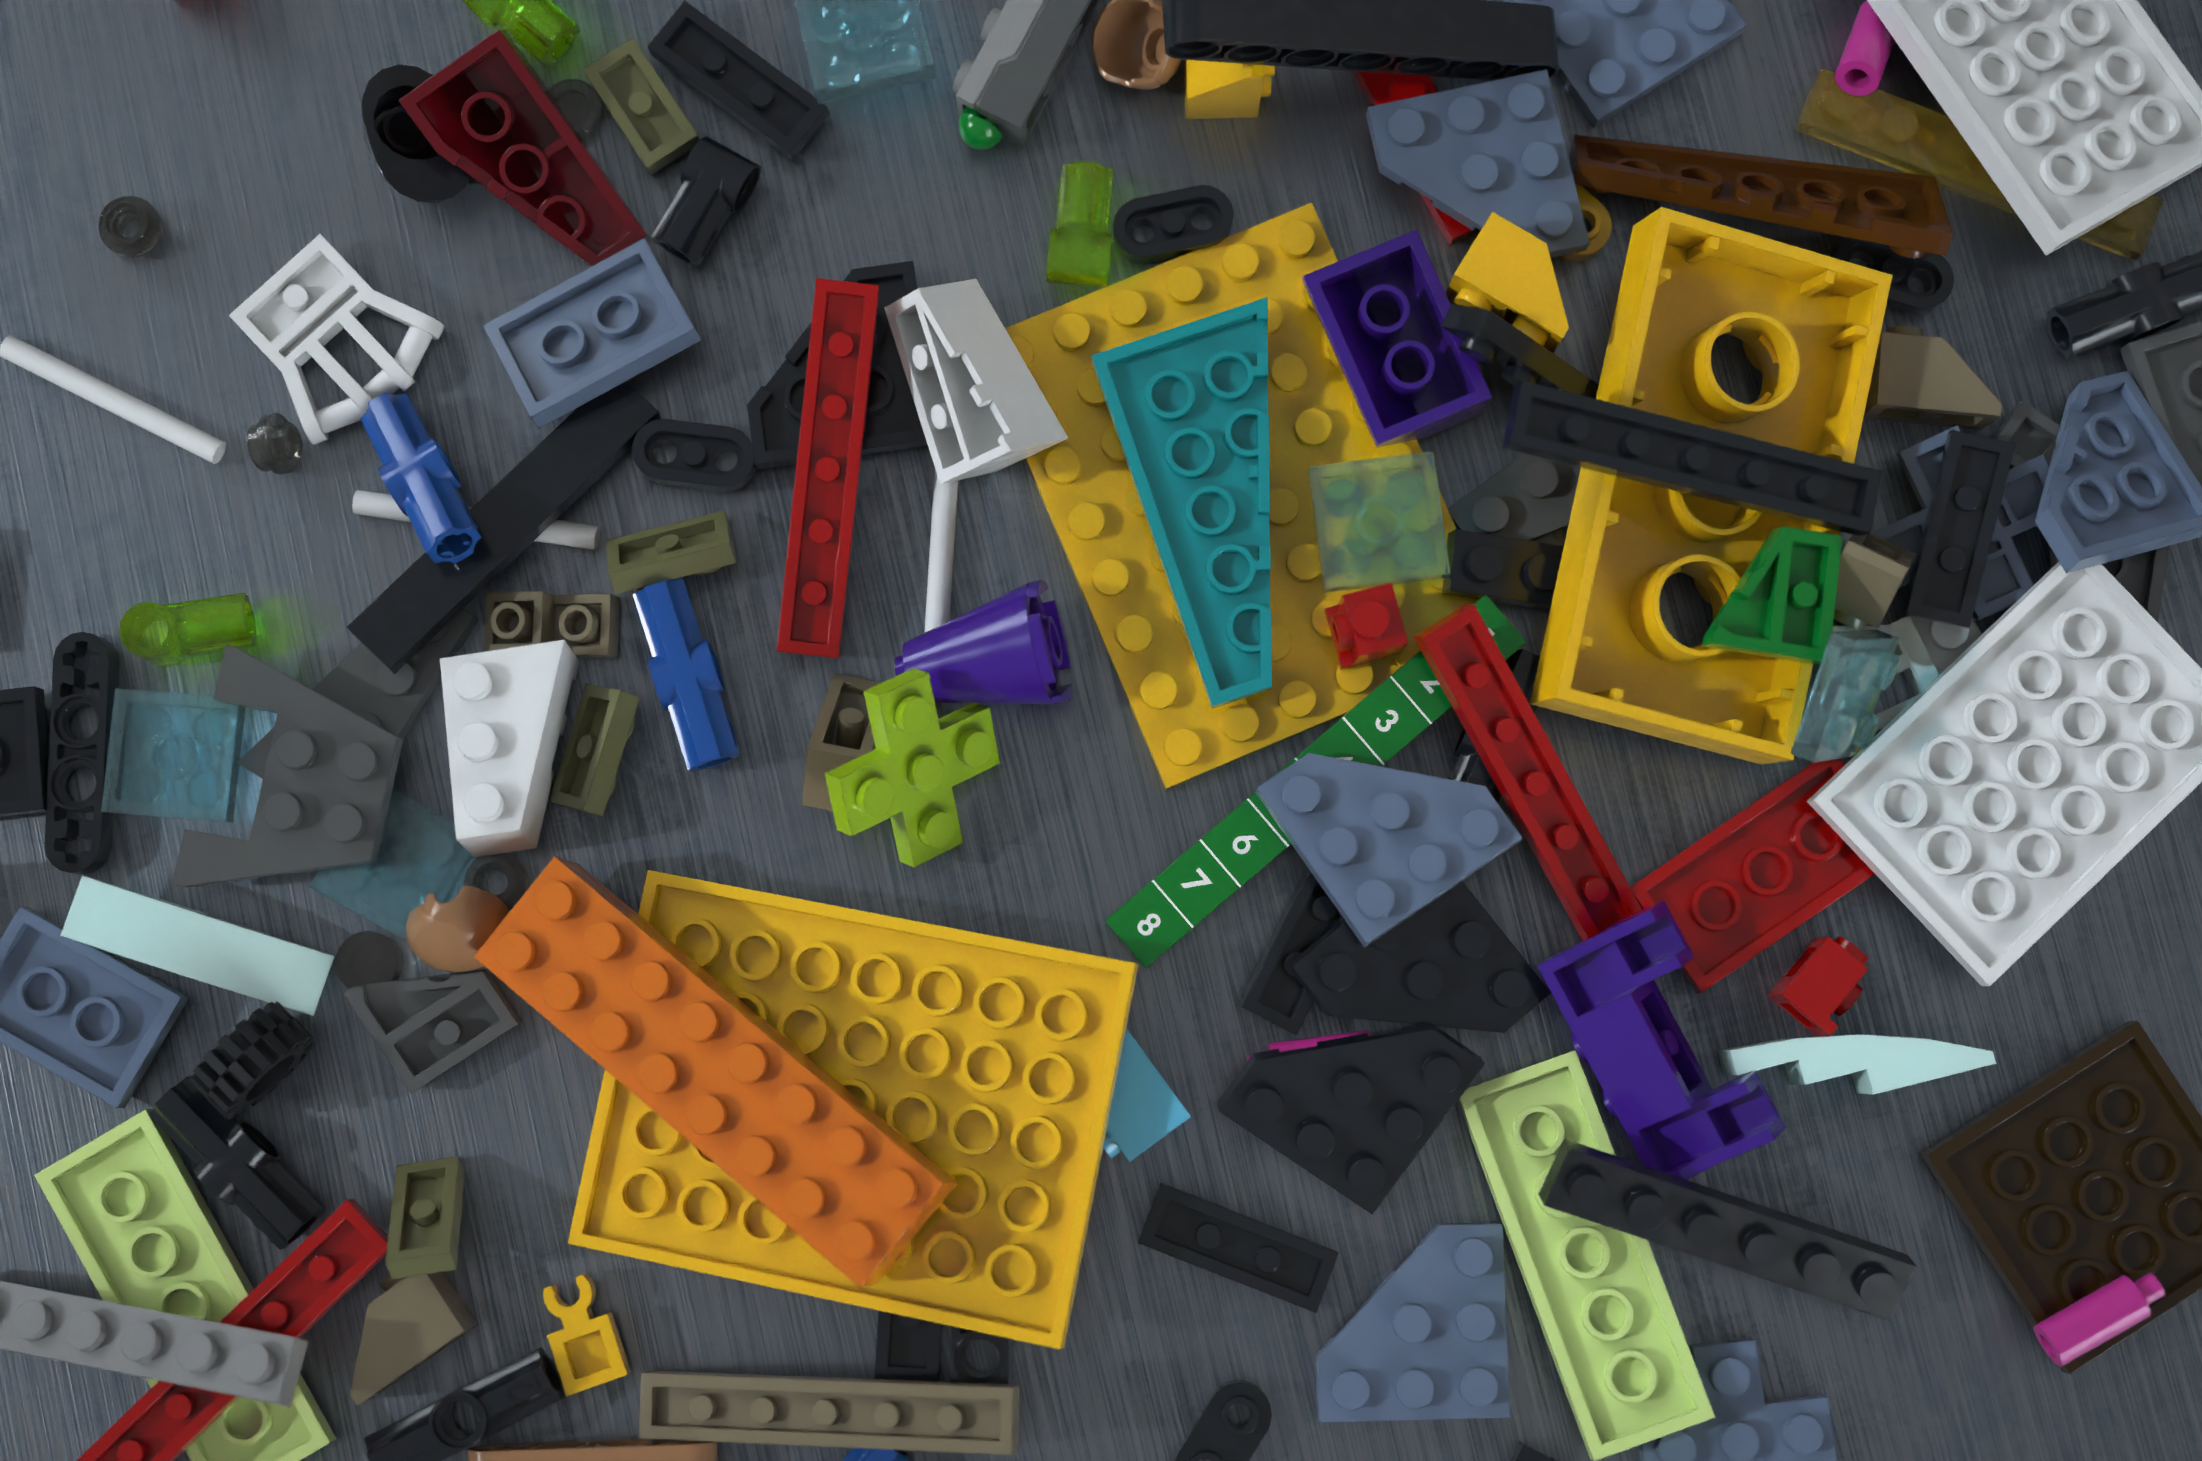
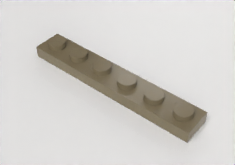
(830, 1412)

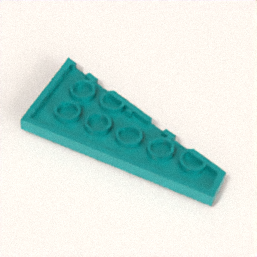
(1198, 454)

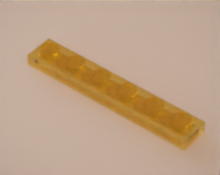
(1930, 145)

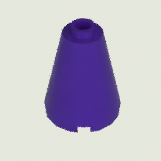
(995, 652)

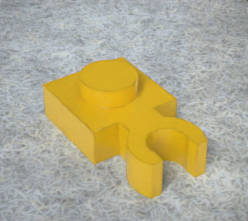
(588, 1346)

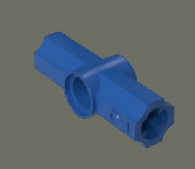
(420, 478)
(686, 675)

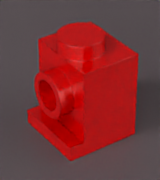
(1366, 626)
(1821, 984)

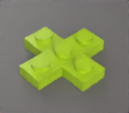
(912, 767)

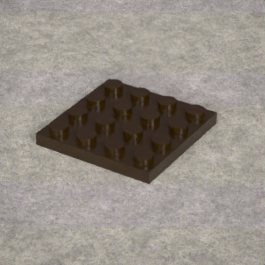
(2085, 1181)

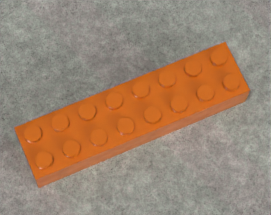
(716, 1071)

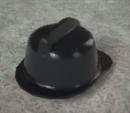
(398, 144)

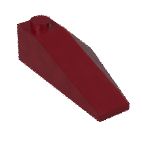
(492, 124)

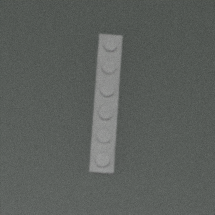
(150, 1344)

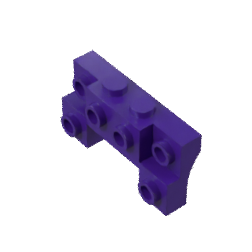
(1642, 1055)

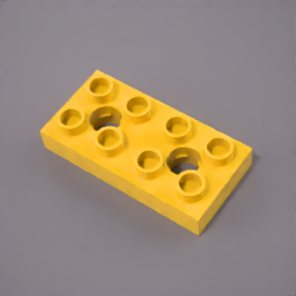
(1815, 339)

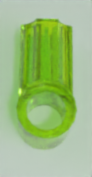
(532, 24)
(1081, 242)
(193, 628)

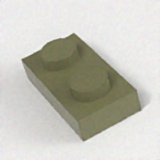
(641, 106)
(670, 552)
(594, 749)
(425, 1217)

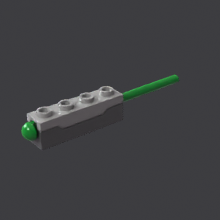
(1017, 68)

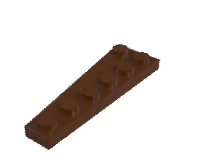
(1812, 196)

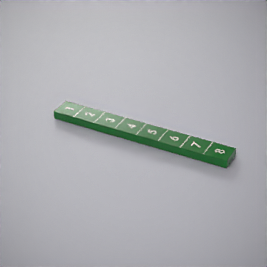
(1250, 835)

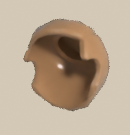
(1131, 44)
(454, 931)

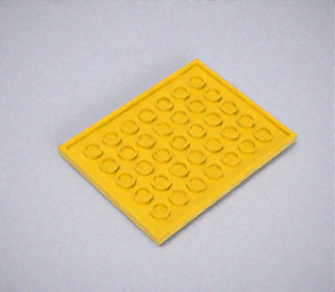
(1107, 533)
(955, 1037)

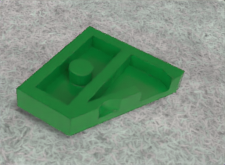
(1783, 599)

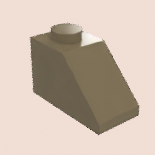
(1926, 383)
(1869, 579)
(838, 736)
(406, 1329)

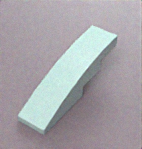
(197, 945)
(1872, 1060)

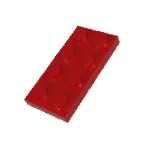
(1754, 877)

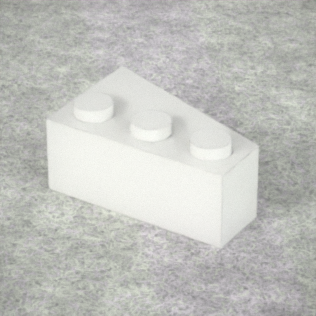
(969, 382)
(503, 740)

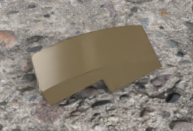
(533, 617)

